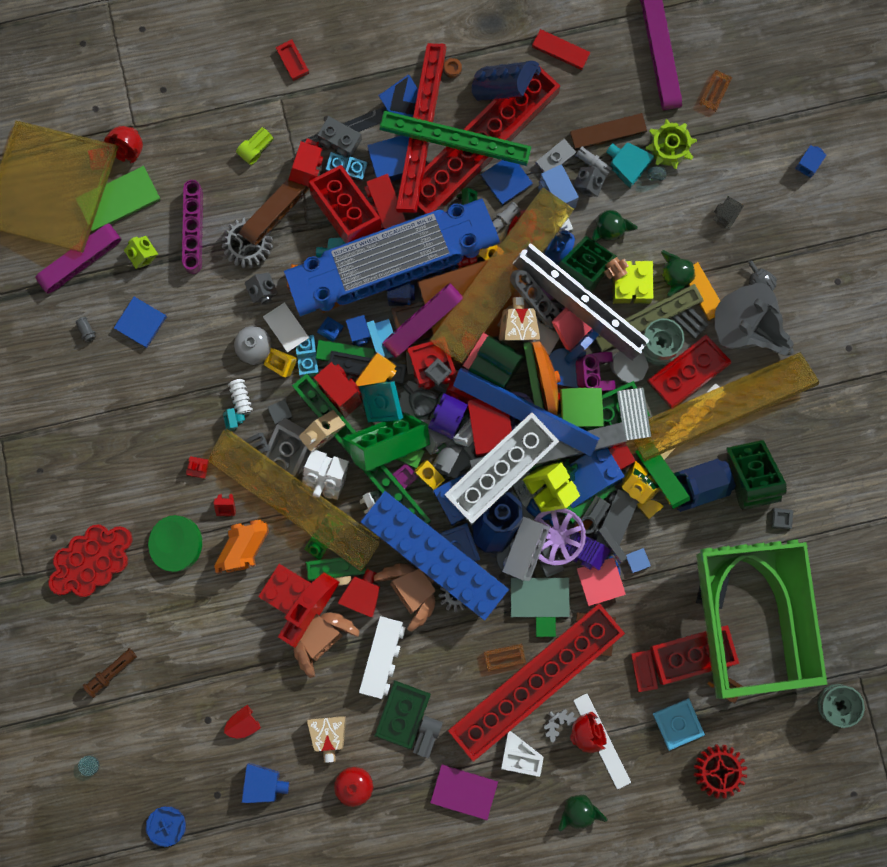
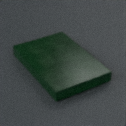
(402, 715)

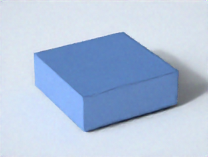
(638, 560)

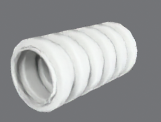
(240, 396)

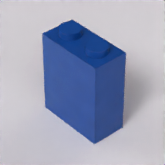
(389, 157)

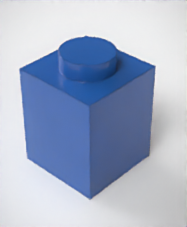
(811, 161)
(358, 330)

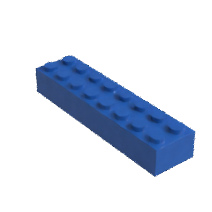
(434, 555)

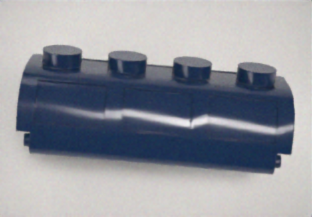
(503, 80)

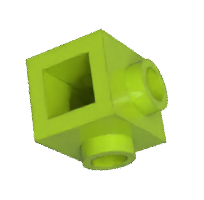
(140, 251)

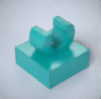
(232, 419)

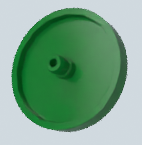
(175, 543)

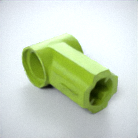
(252, 149)

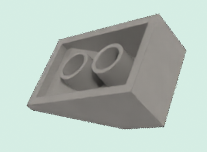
(287, 448)

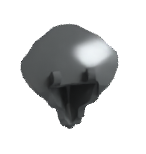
(752, 319)

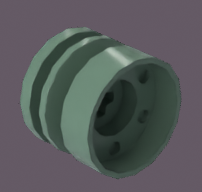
(666, 333)
(852, 704)

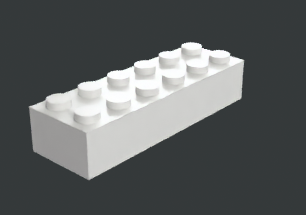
(501, 467)

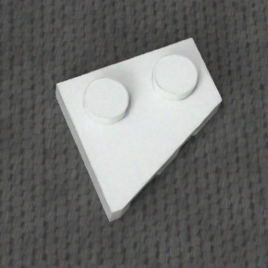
(521, 757)

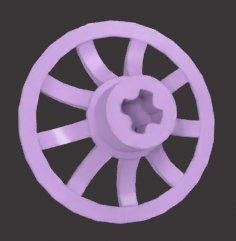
(559, 536)

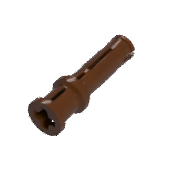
(100, 677)

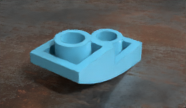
(353, 166)
(306, 357)

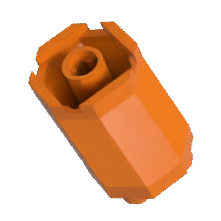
(242, 546)

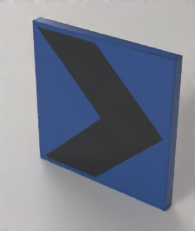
(401, 97)

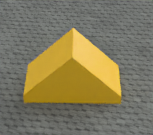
(280, 362)

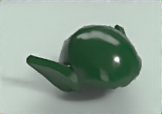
(611, 226)
(677, 272)
(580, 813)

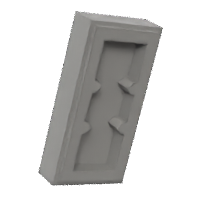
(556, 156)

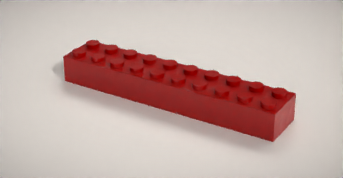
(500, 119)
(536, 682)

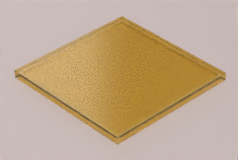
(52, 185)

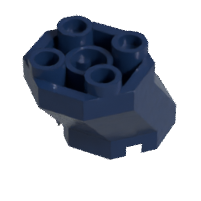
(706, 483)
(498, 524)

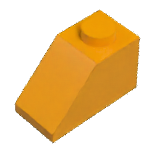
(376, 371)

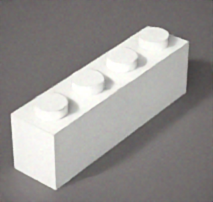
(381, 657)

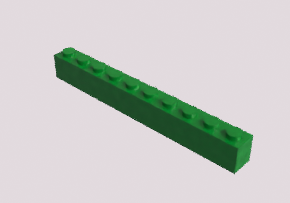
(380, 475)

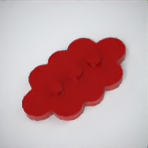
(90, 560)

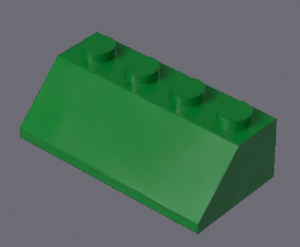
(387, 441)

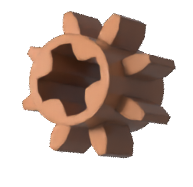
(616, 268)

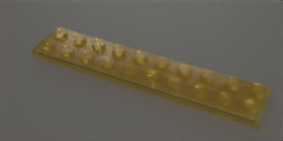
(493, 285)
(726, 405)
(294, 500)

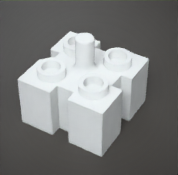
(325, 474)

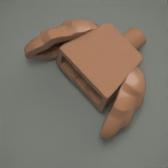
(413, 589)
(320, 638)

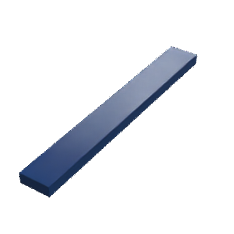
(520, 409)

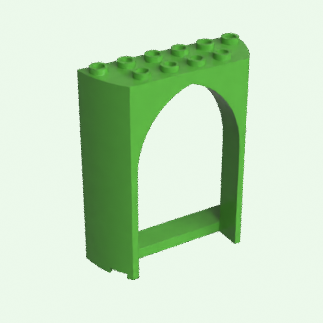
(790, 578)

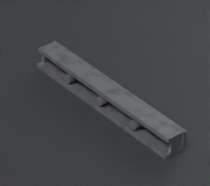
(581, 302)
(608, 435)

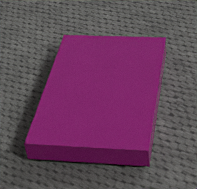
(464, 792)

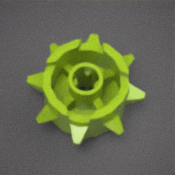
(679, 139)

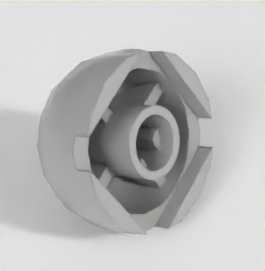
(252, 345)

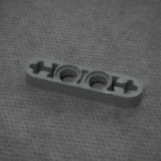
(538, 297)

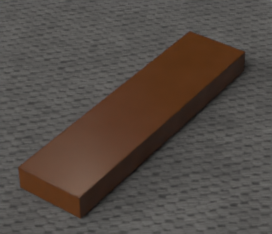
(608, 131)

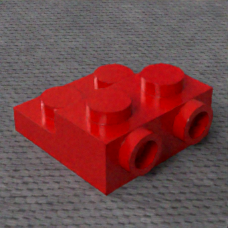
(422, 357)

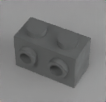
(339, 137)

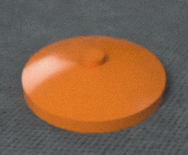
(547, 377)

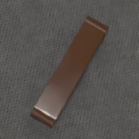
(272, 211)

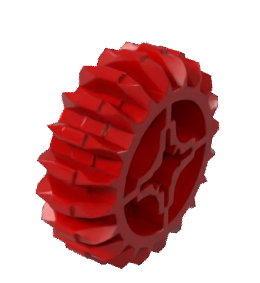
(737, 769)

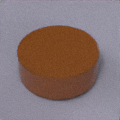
(452, 68)

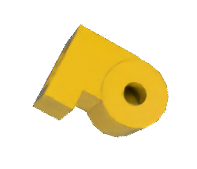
(429, 475)

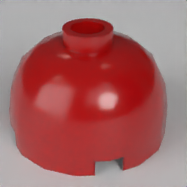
(128, 141)
(588, 734)
(353, 786)

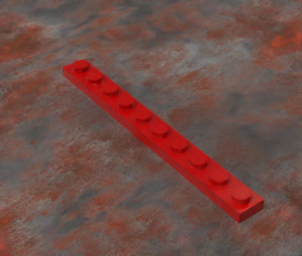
(424, 110)

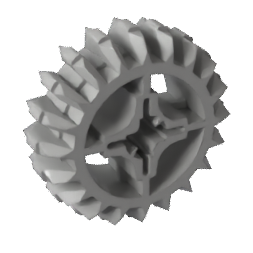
(239, 258)

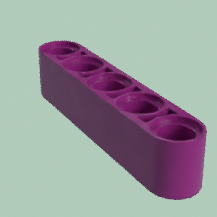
(192, 218)
(74, 262)
(422, 320)

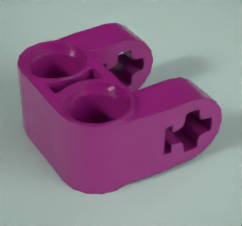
(593, 372)

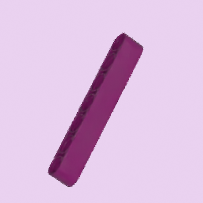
(661, 54)

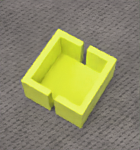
(636, 283)
(559, 490)

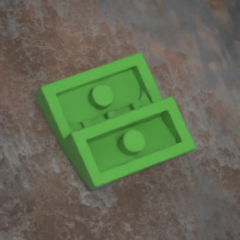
(582, 406)

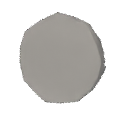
(629, 370)

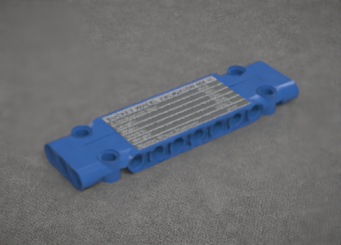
(391, 257)

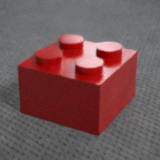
(283, 589)

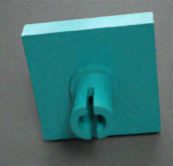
(381, 402)

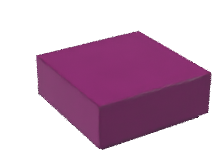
(405, 476)

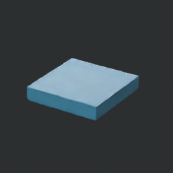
(678, 724)

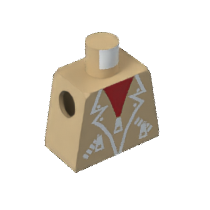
(519, 323)
(316, 435)
(327, 735)

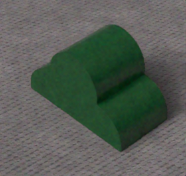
(587, 263)
(497, 362)
(755, 475)

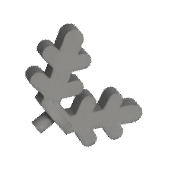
(551, 725)

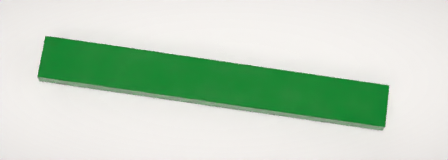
(455, 138)

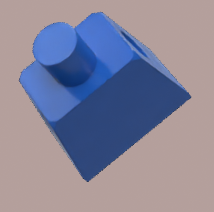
(262, 784)

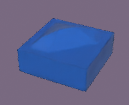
(330, 329)

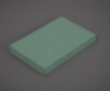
(540, 597)

